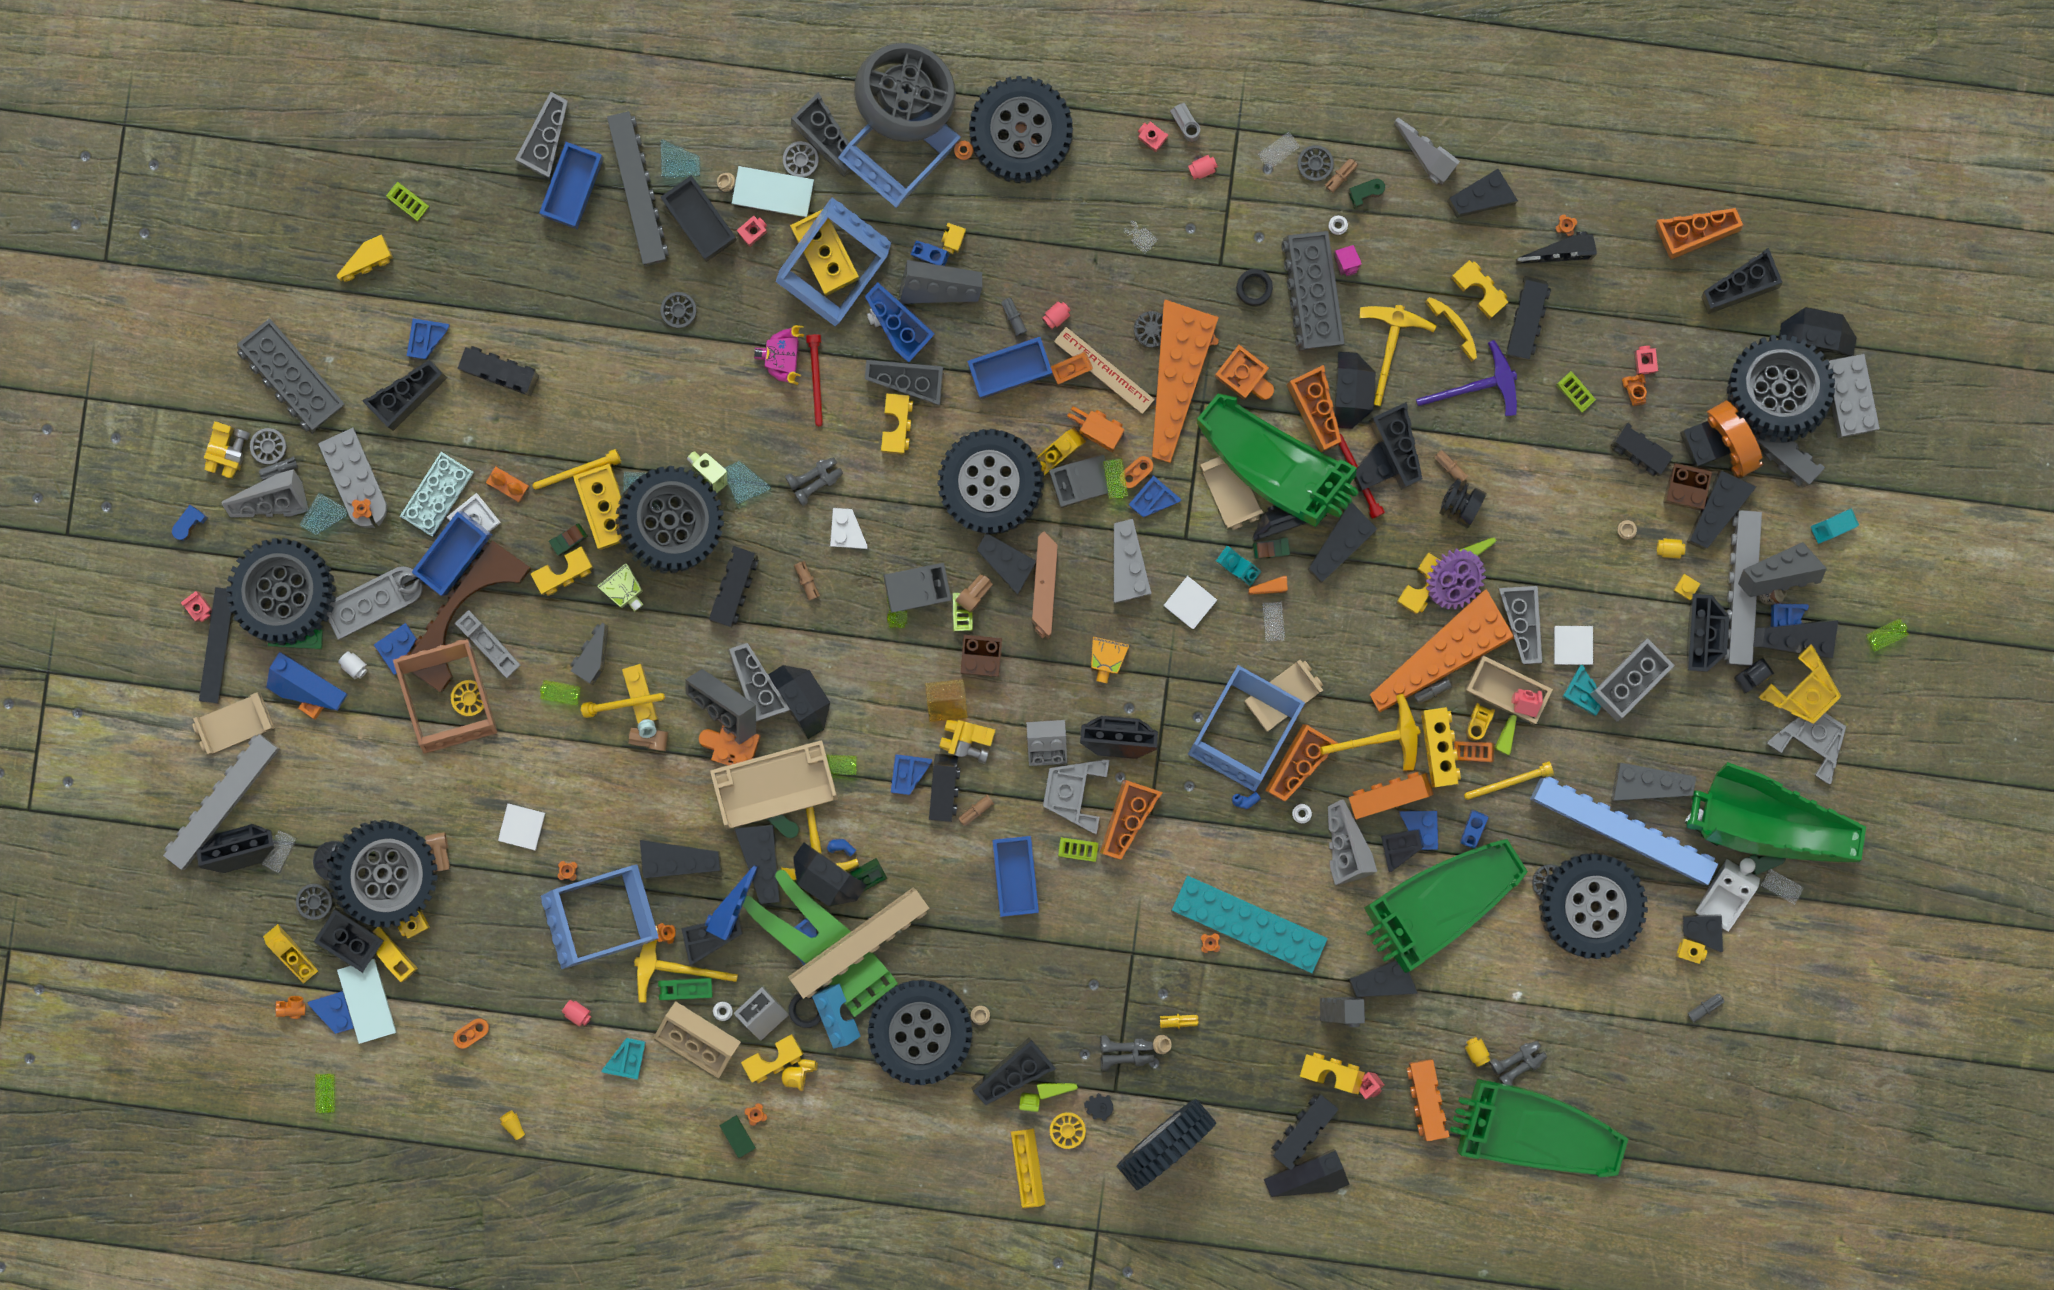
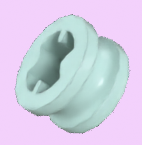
(647, 728)

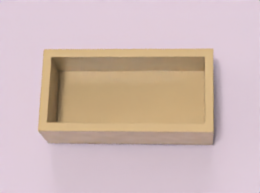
(1498, 683)

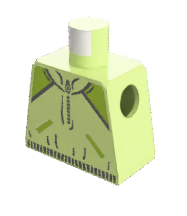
(709, 470)
(623, 588)

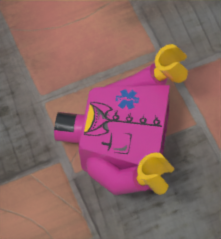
(781, 354)

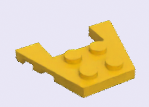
(1812, 695)

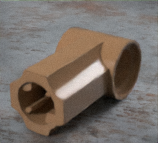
(972, 596)
(656, 742)
(439, 847)

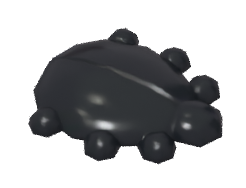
(1099, 1106)

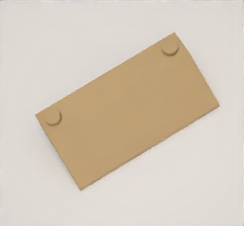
(773, 785)

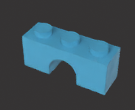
(828, 1005)

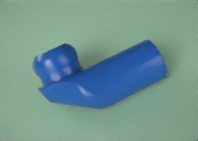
(1245, 802)
(840, 844)

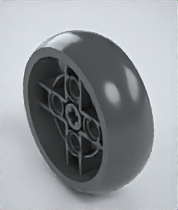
(921, 66)

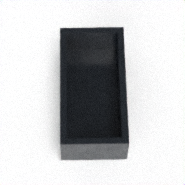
(698, 218)

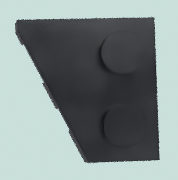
(1373, 469)

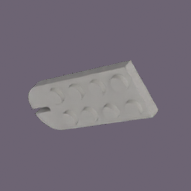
(354, 476)
(373, 601)

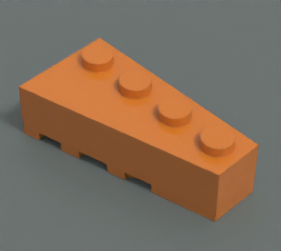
(1695, 231)
(1316, 407)
(1298, 762)
(1391, 795)
(1129, 813)
(1427, 1099)

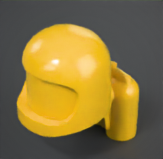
(796, 1076)

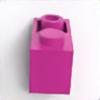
(1347, 260)

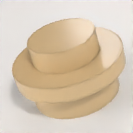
(726, 182)
(1626, 529)
(980, 1015)
(1162, 1044)

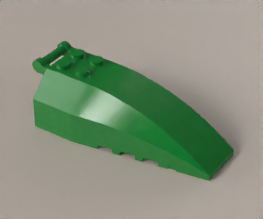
(1766, 819)

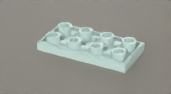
(772, 191)
(436, 494)
(367, 1002)

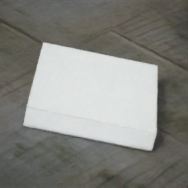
(478, 511)
(1190, 602)
(1573, 645)
(521, 826)

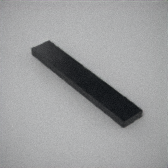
(216, 647)

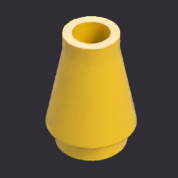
(512, 1124)

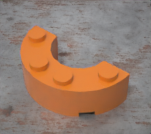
(1736, 436)

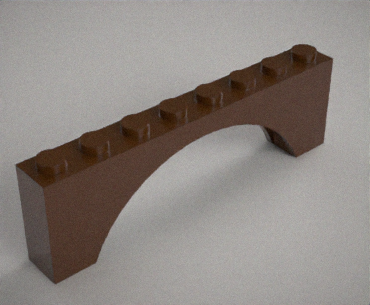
(493, 567)

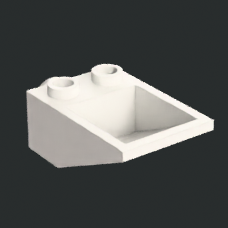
(1730, 892)

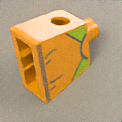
(1107, 657)

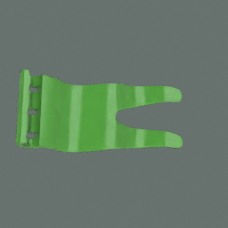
(830, 930)

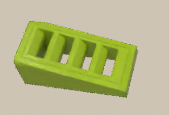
(394, 191)
(1581, 387)
(1480, 547)
(961, 627)
(1505, 740)
(1062, 849)
(1052, 1089)
(1029, 1102)

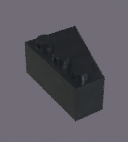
(1483, 195)
(1641, 450)
(1006, 561)
(943, 788)
(701, 943)
(1383, 980)

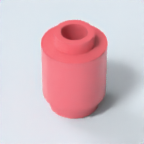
(1203, 167)
(1056, 315)
(577, 1013)

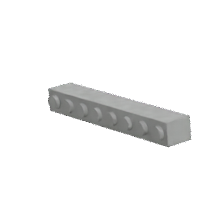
(1742, 607)
(221, 802)

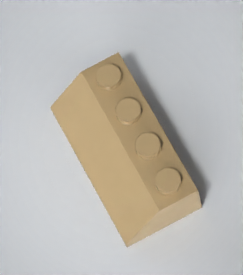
(697, 1039)

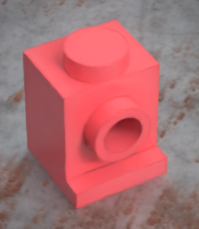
(1155, 142)
(744, 230)
(1650, 354)
(191, 601)
(1527, 702)
(1371, 1085)

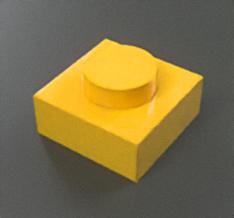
(1686, 587)

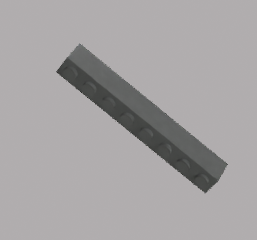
(637, 189)

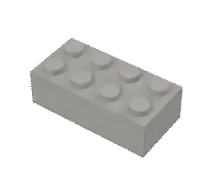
(1853, 397)
(1632, 679)

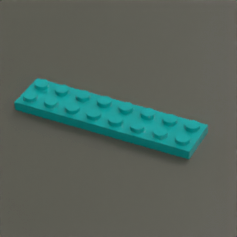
(1249, 924)

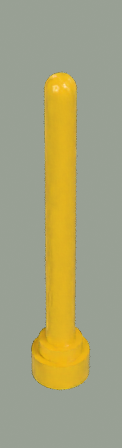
(611, 458)
(590, 709)
(1544, 770)

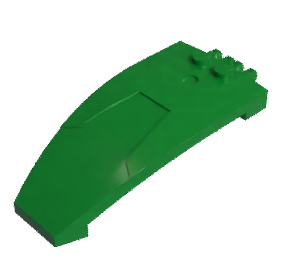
(1276, 463)
(1443, 902)
(1536, 1132)

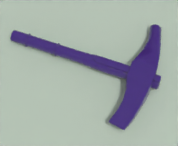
(1502, 377)

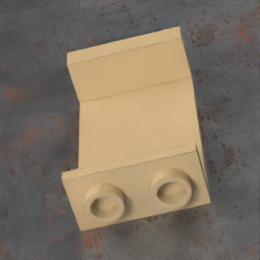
(1231, 494)
(1295, 681)
(233, 724)

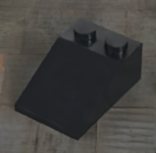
(1704, 444)
(348, 940)

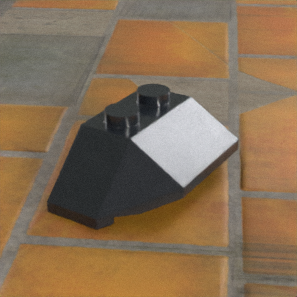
(1821, 328)
(1353, 390)
(1276, 521)
(1706, 633)
(803, 696)
(1119, 737)
(236, 849)
(825, 878)

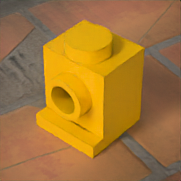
(953, 238)
(420, 925)
(1684, 951)

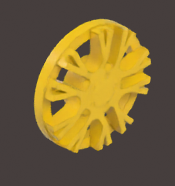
(467, 698)
(1067, 1130)

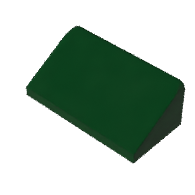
(870, 873)
(737, 1136)

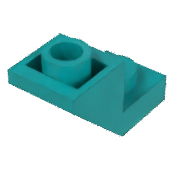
(1834, 526)
(1238, 566)

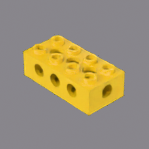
(820, 265)
(591, 502)
(1434, 757)

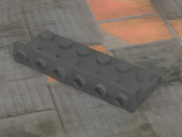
(1313, 290)
(289, 376)

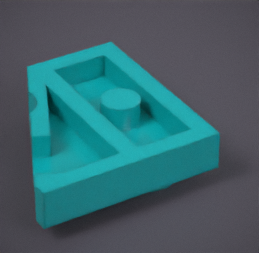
(1579, 692)
(627, 1059)

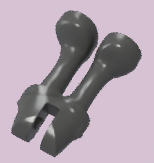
(820, 470)
(1134, 1047)
(1524, 1054)

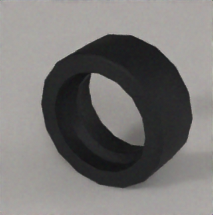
(1251, 273)
(792, 1013)

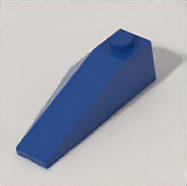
(901, 326)
(298, 683)
(725, 916)

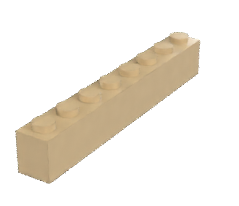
(858, 943)

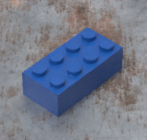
(571, 185)
(1010, 368)
(452, 553)
(1015, 876)

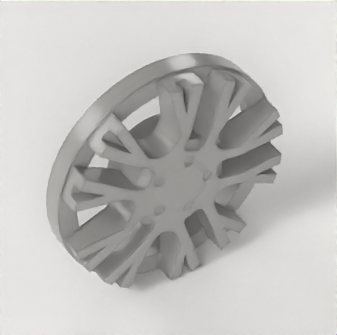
(800, 159)
(268, 446)

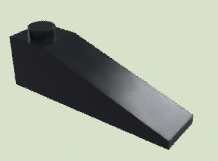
(1570, 249)
(1312, 1176)

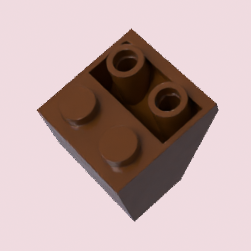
(1687, 487)
(981, 656)

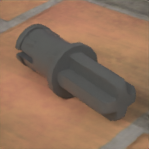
(1014, 316)
(279, 467)
(1432, 690)
(1706, 1007)

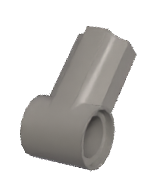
(1185, 120)

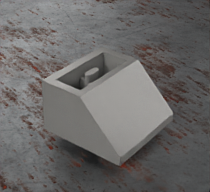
(1046, 742)
(761, 1013)

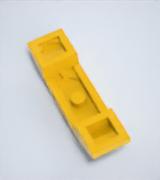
(1437, 308)

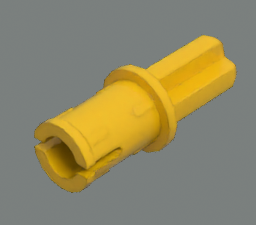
(1178, 1021)

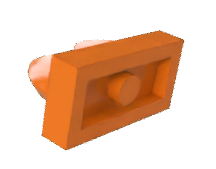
(507, 484)

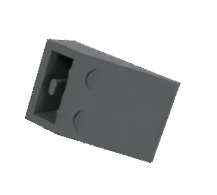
(1079, 481)
(917, 587)
(592, 659)

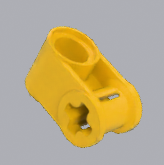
(1479, 720)

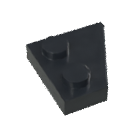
(1401, 846)
(1704, 930)

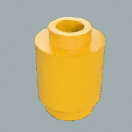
(1670, 548)
(1477, 1051)

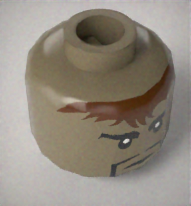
(1775, 597)

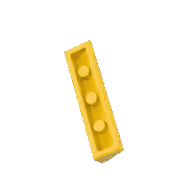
(1028, 1168)

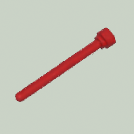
(814, 342)
(1375, 509)

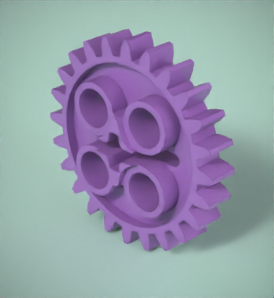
(1461, 581)

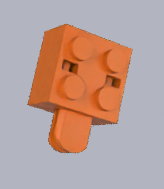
(1245, 377)
(1098, 428)
(727, 748)

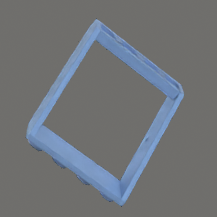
(879, 179)
(858, 229)
(1267, 694)
(560, 930)

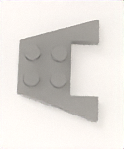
(1822, 737)
(1066, 791)

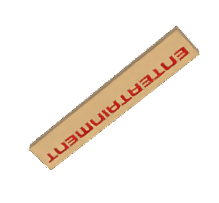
(1106, 371)

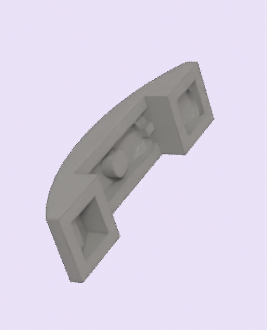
(488, 644)

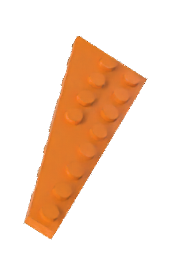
(1182, 353)
(1464, 639)

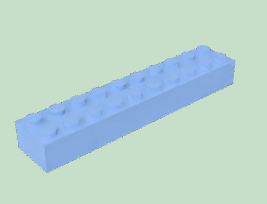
(1623, 831)

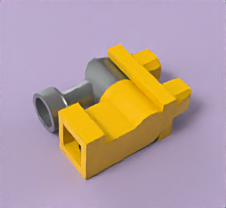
(221, 453)
(962, 739)

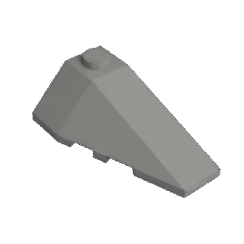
(1435, 161)
(275, 495)
(1350, 852)

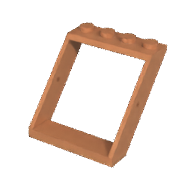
(1044, 585)
(433, 657)

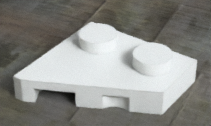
(846, 530)

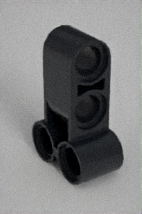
(1754, 675)

